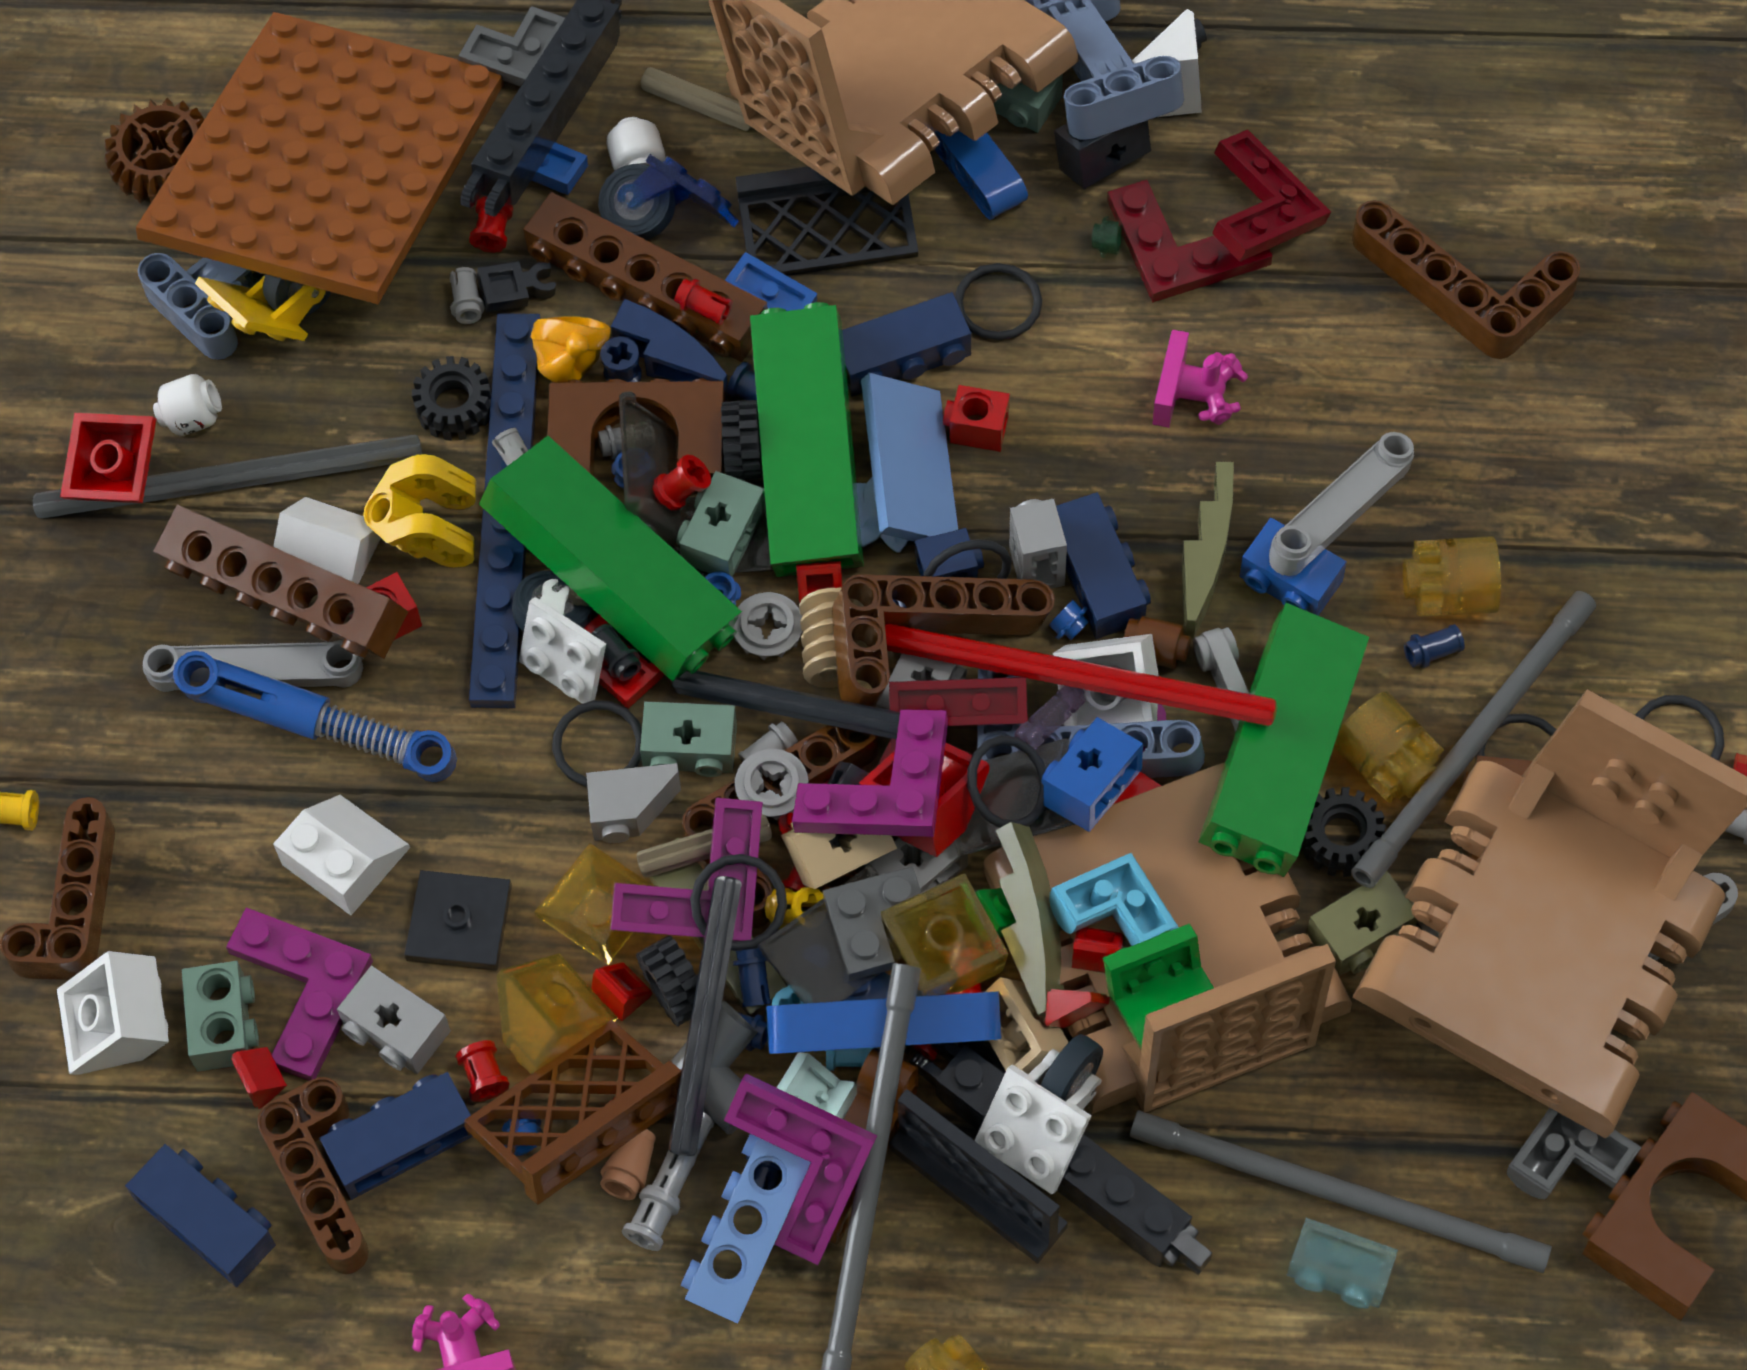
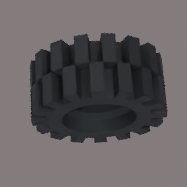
(449, 377)
(741, 439)
(1347, 807)
(670, 978)

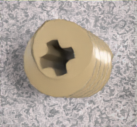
(818, 638)

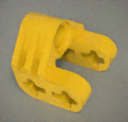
(399, 518)

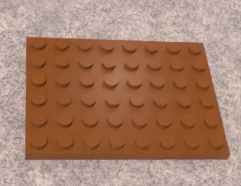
(322, 157)

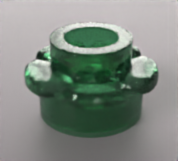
(1107, 236)

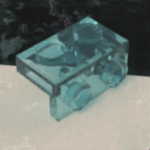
(1341, 1264)

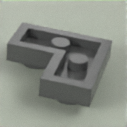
(514, 55)
(858, 923)

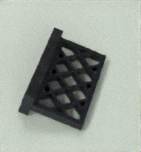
(804, 185)
(976, 1178)

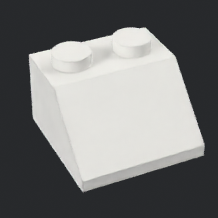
(1125, 653)
(339, 851)
(112, 1012)

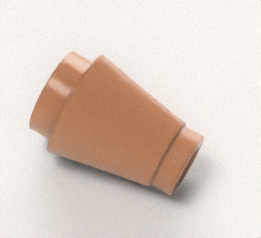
(628, 1167)

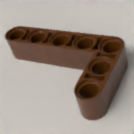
(1461, 285)
(924, 613)
(827, 742)

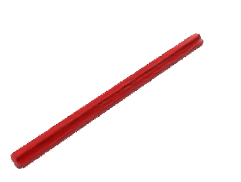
(1081, 675)

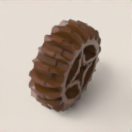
(163, 137)

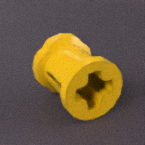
(19, 809)
(802, 898)

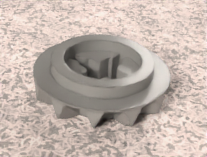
(755, 612)
(775, 765)

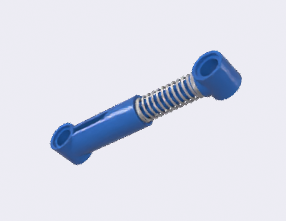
(309, 714)

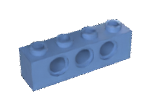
(730, 1296)

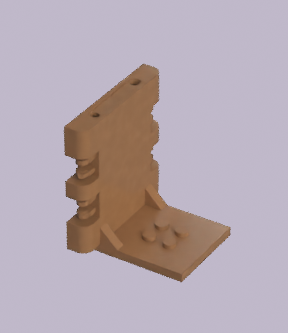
(876, 78)
(1558, 914)
(1264, 990)

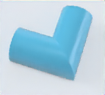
(1116, 891)

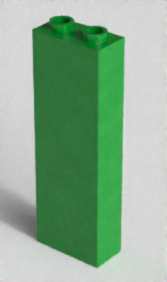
(806, 438)
(611, 559)
(1279, 768)

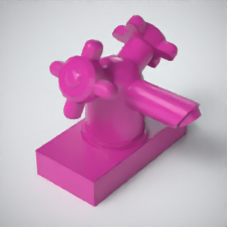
(1195, 383)
(457, 1337)

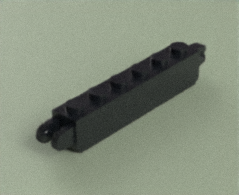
(543, 105)
(1093, 1178)

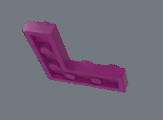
(900, 809)
(669, 909)
(322, 963)
(828, 1142)

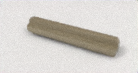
(693, 97)
(685, 851)

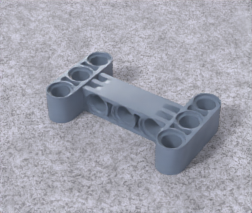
(1112, 87)
(180, 290)

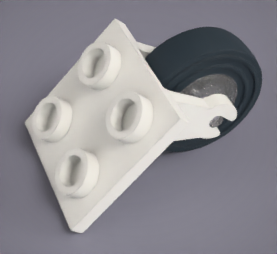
(555, 636)
(1041, 1114)

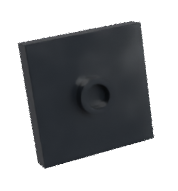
(458, 920)

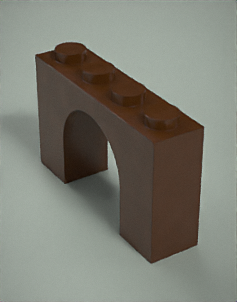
(687, 407)
(1629, 1240)

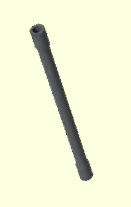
(1385, 850)
(899, 1006)
(1507, 1246)

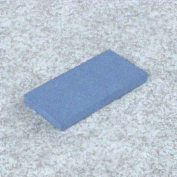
(908, 458)

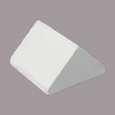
(1179, 42)
(327, 538)

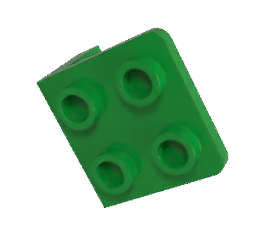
(1155, 976)

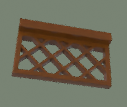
(598, 1129)

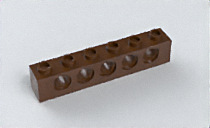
(635, 258)
(191, 536)

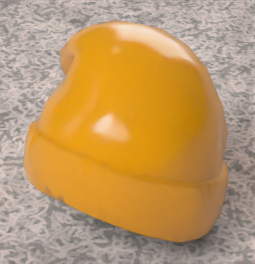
(568, 346)

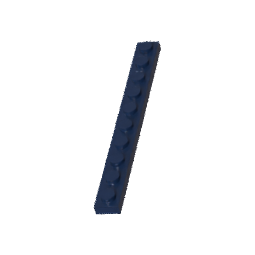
(501, 554)

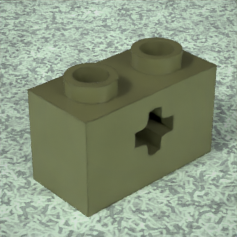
(1336, 925)

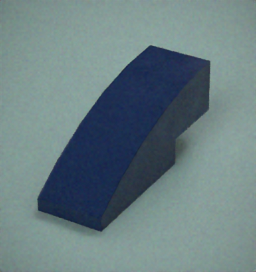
(665, 346)

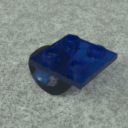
(645, 196)

